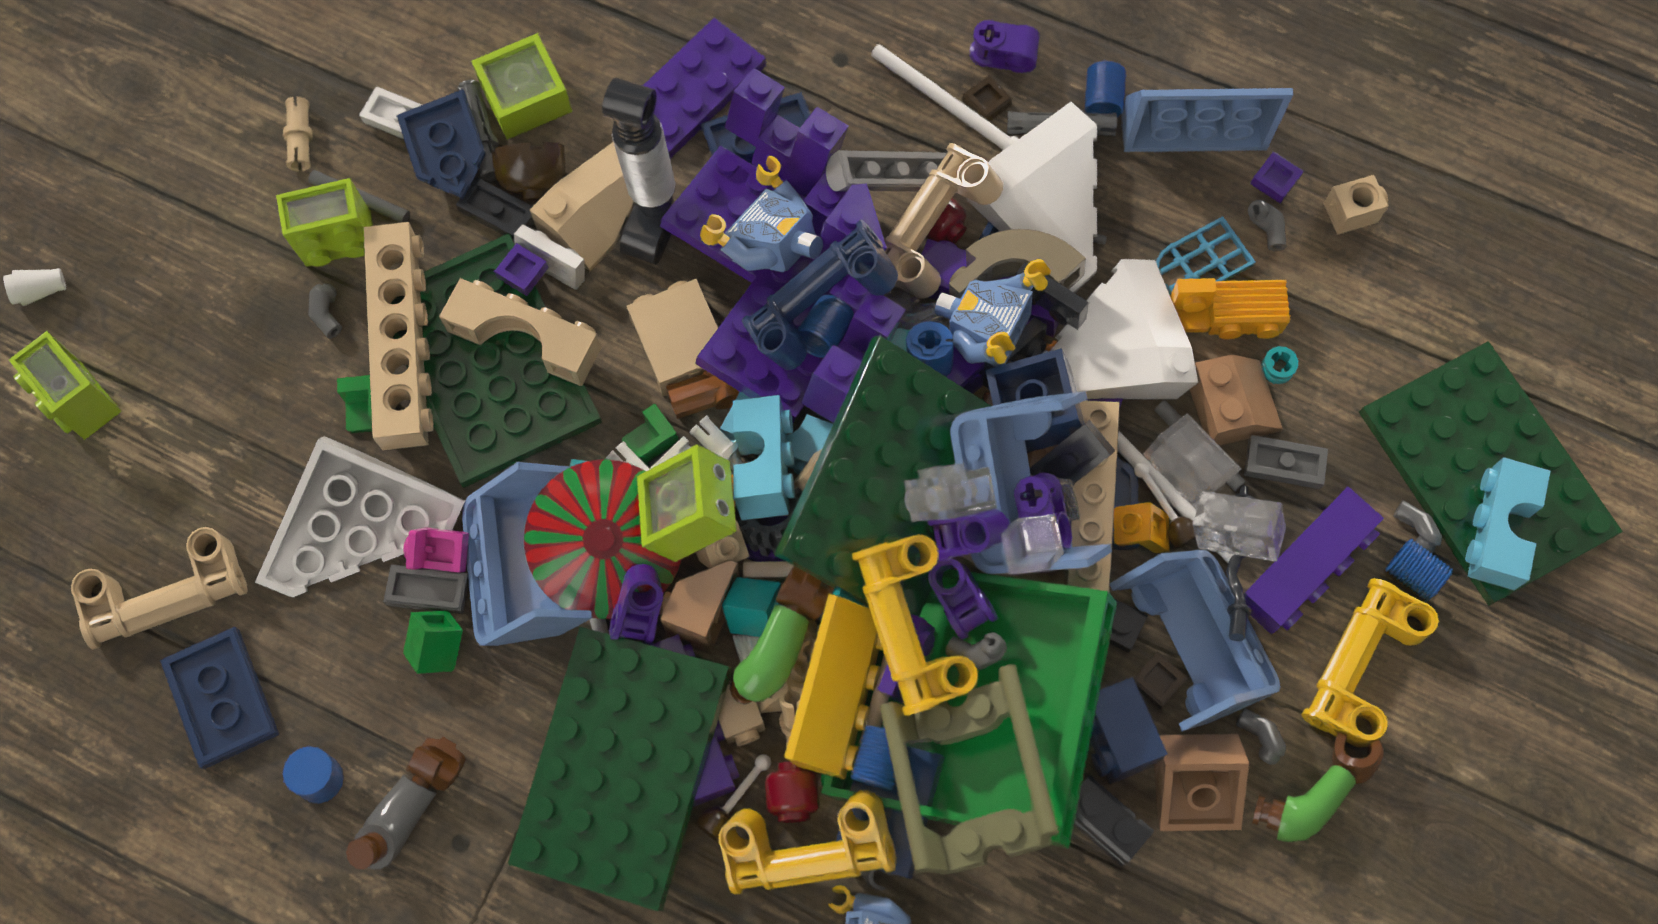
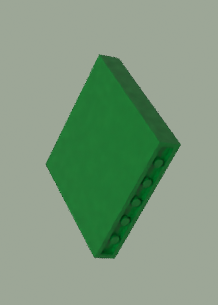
(1060, 651)

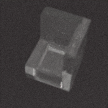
(1032, 544)

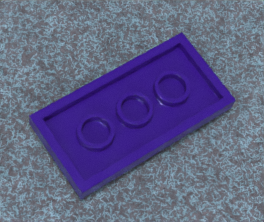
(700, 81)

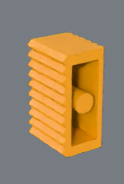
(1249, 308)

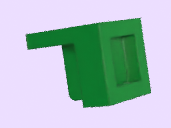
(357, 396)
(652, 436)
(432, 641)

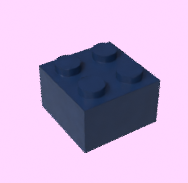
(1039, 377)
(1124, 733)

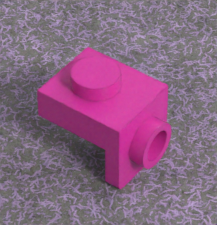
(436, 549)

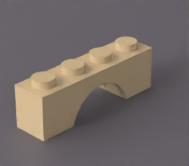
(480, 313)

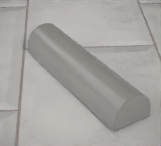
(881, 169)

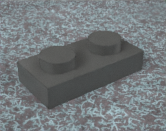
(1286, 462)

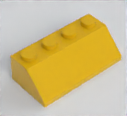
(836, 690)

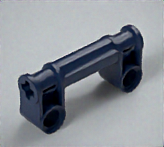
(856, 255)

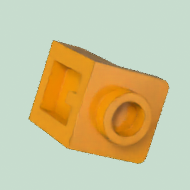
(1193, 301)
(1142, 525)

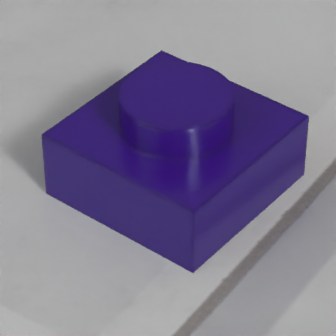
(1276, 177)
(521, 269)

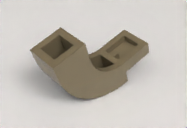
(1006, 252)

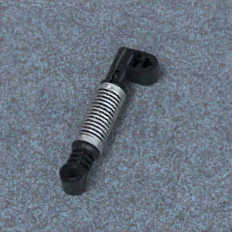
(644, 166)

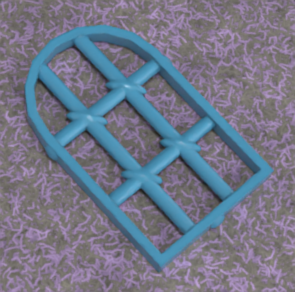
(1205, 246)

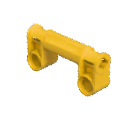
(1354, 655)
(920, 683)
(862, 848)

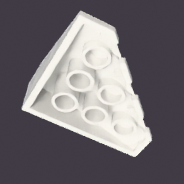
(1050, 184)
(1130, 339)
(349, 515)

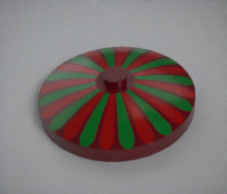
(588, 535)

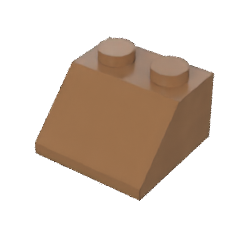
(1234, 399)
(696, 606)
(1201, 783)

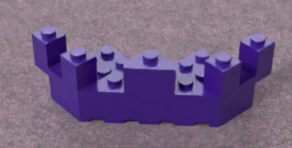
(728, 189)

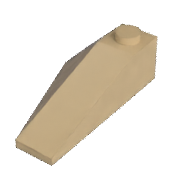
(586, 208)

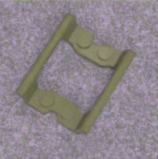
(944, 724)

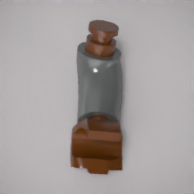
(393, 820)

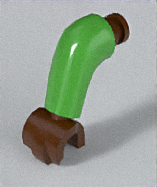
(782, 639)
(1307, 814)

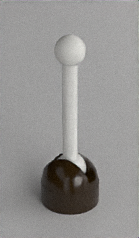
(1180, 528)
(715, 818)

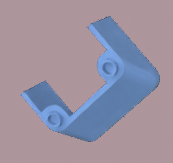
(996, 440)
(503, 593)
(1193, 603)

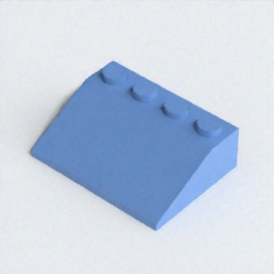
(1203, 119)

